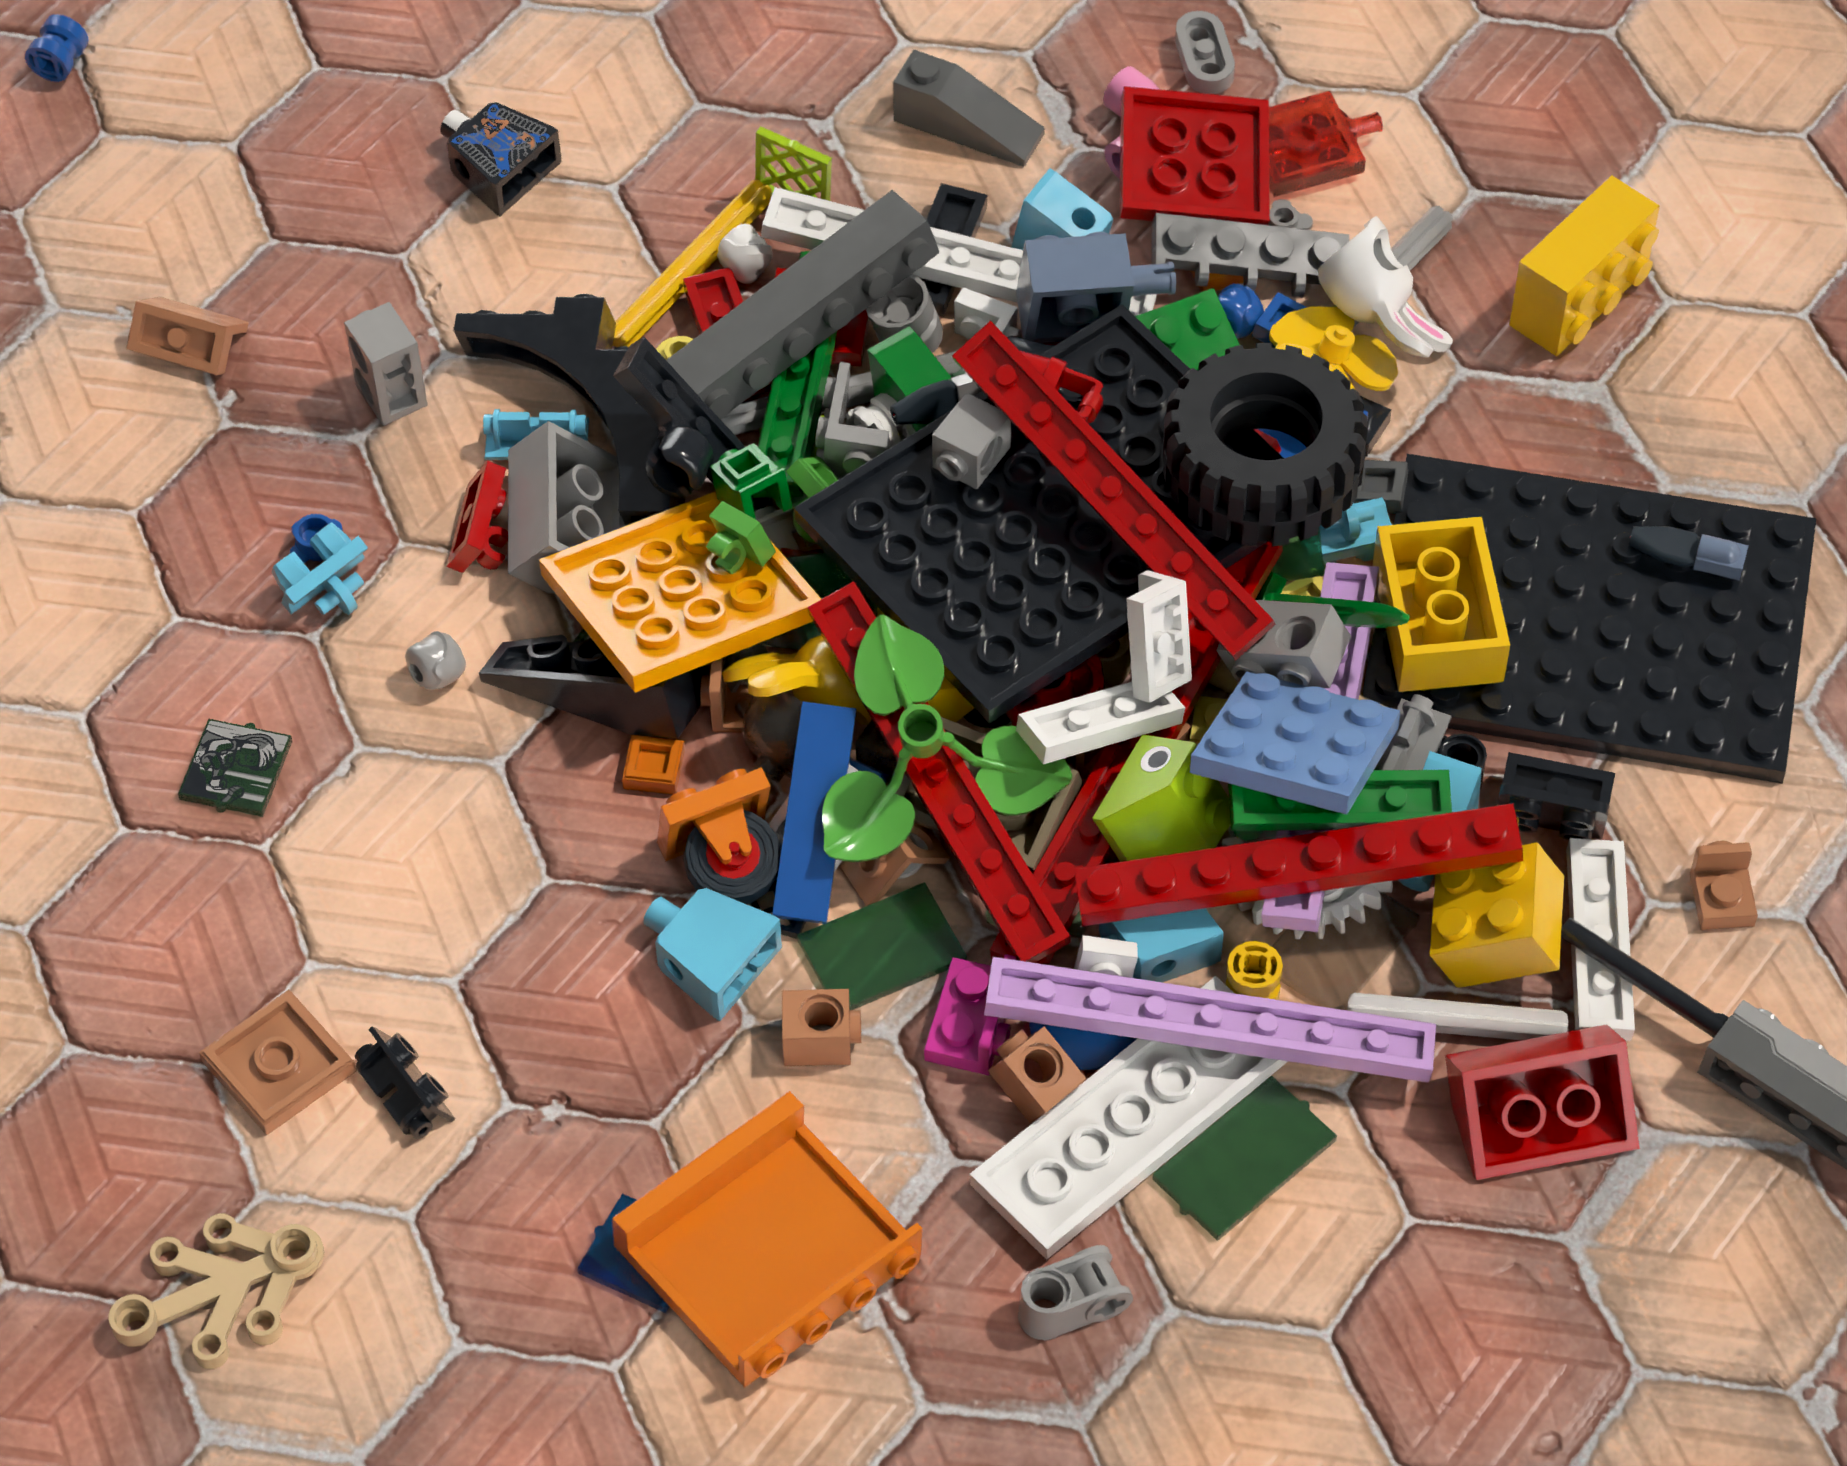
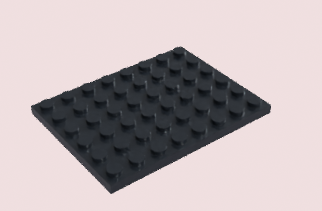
(1023, 569)
(1612, 641)

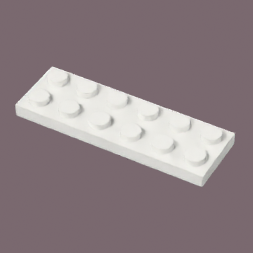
(1113, 1135)

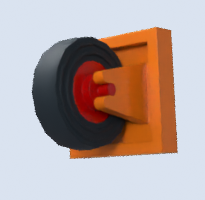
(723, 835)

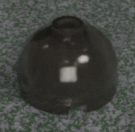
(772, 732)

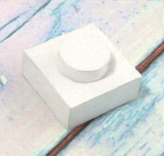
(1107, 956)

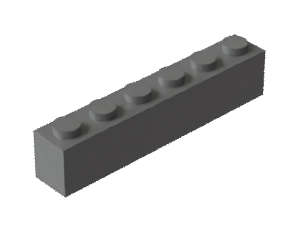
(806, 304)

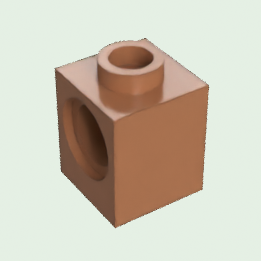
(814, 1007)
(1058, 1070)

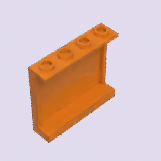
(764, 1242)

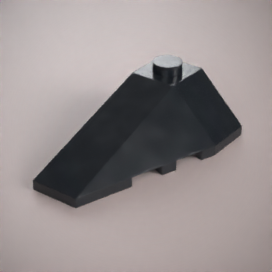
(586, 684)

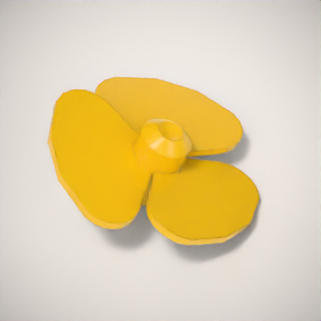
(1330, 336)

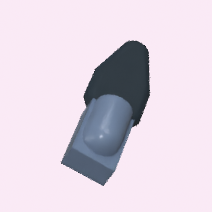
(1688, 549)

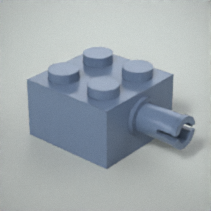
(1079, 280)

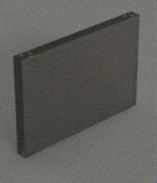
(1343, 963)

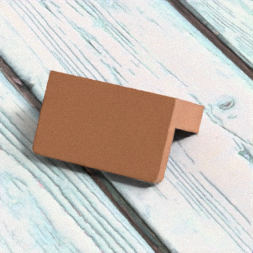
(183, 334)

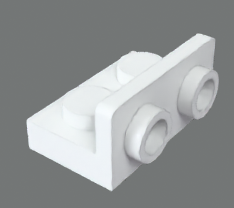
(1158, 636)

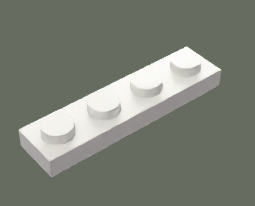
(1600, 903)

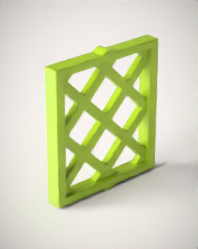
(767, 139)

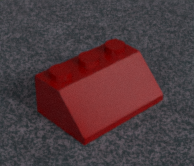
(1543, 1101)

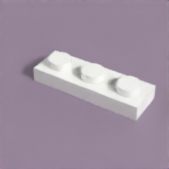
(1095, 721)

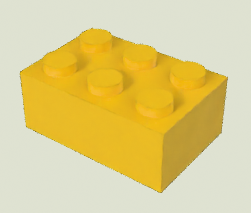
(1584, 266)
(1450, 591)

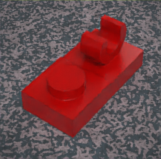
(472, 536)

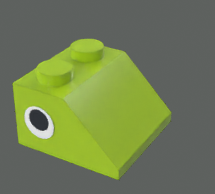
(1161, 805)

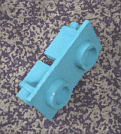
(509, 428)

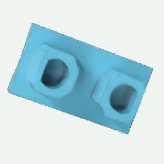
(1355, 531)
(339, 557)

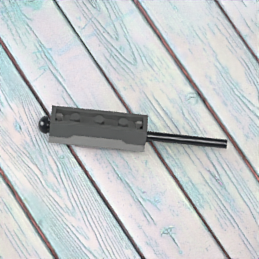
(1749, 1055)

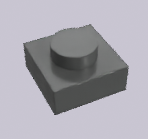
(1384, 480)

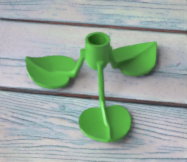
(892, 672)

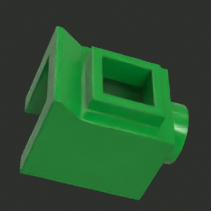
(746, 472)

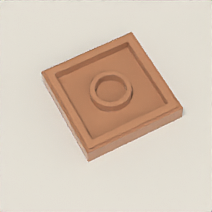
(278, 1062)

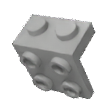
(845, 445)

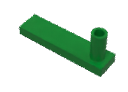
(1384, 798)

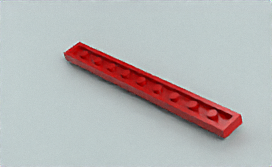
(1078, 839)

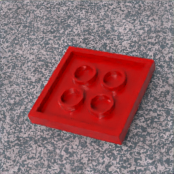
(1194, 156)

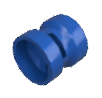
(56, 48)

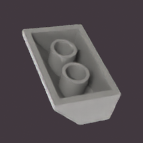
(557, 498)

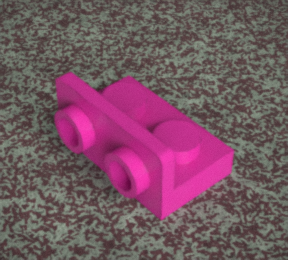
(960, 1030)

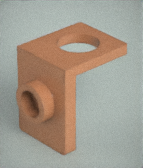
(721, 700)
(876, 876)

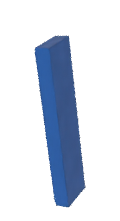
(819, 761)

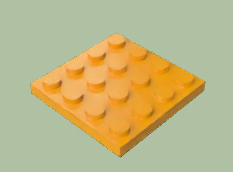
(663, 602)

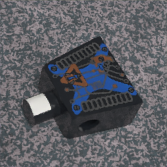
(500, 153)

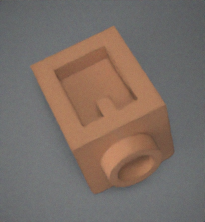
(1723, 886)

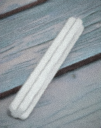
(1465, 1017)

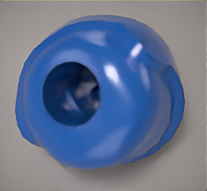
(1241, 308)

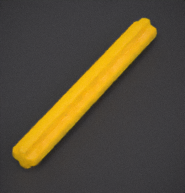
(690, 262)

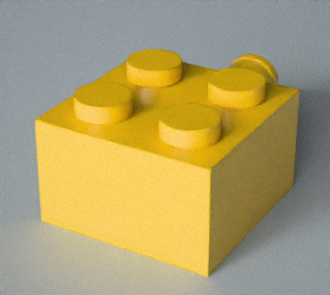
(1498, 920)

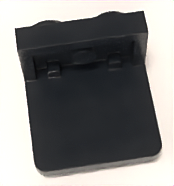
(1557, 796)

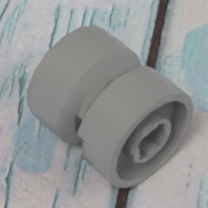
(904, 307)

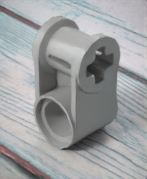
(1081, 1288)

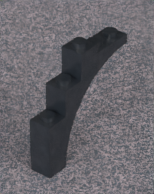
(578, 352)

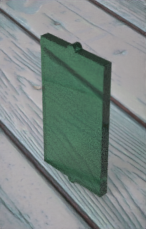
(1244, 1158)

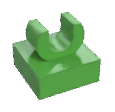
(738, 539)

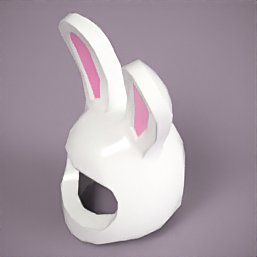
(1375, 287)

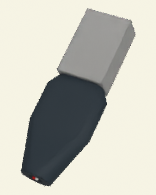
(932, 400)

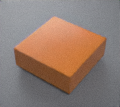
(653, 764)

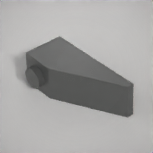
(962, 109)

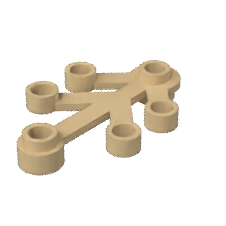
(225, 1283)

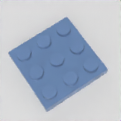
(1295, 742)

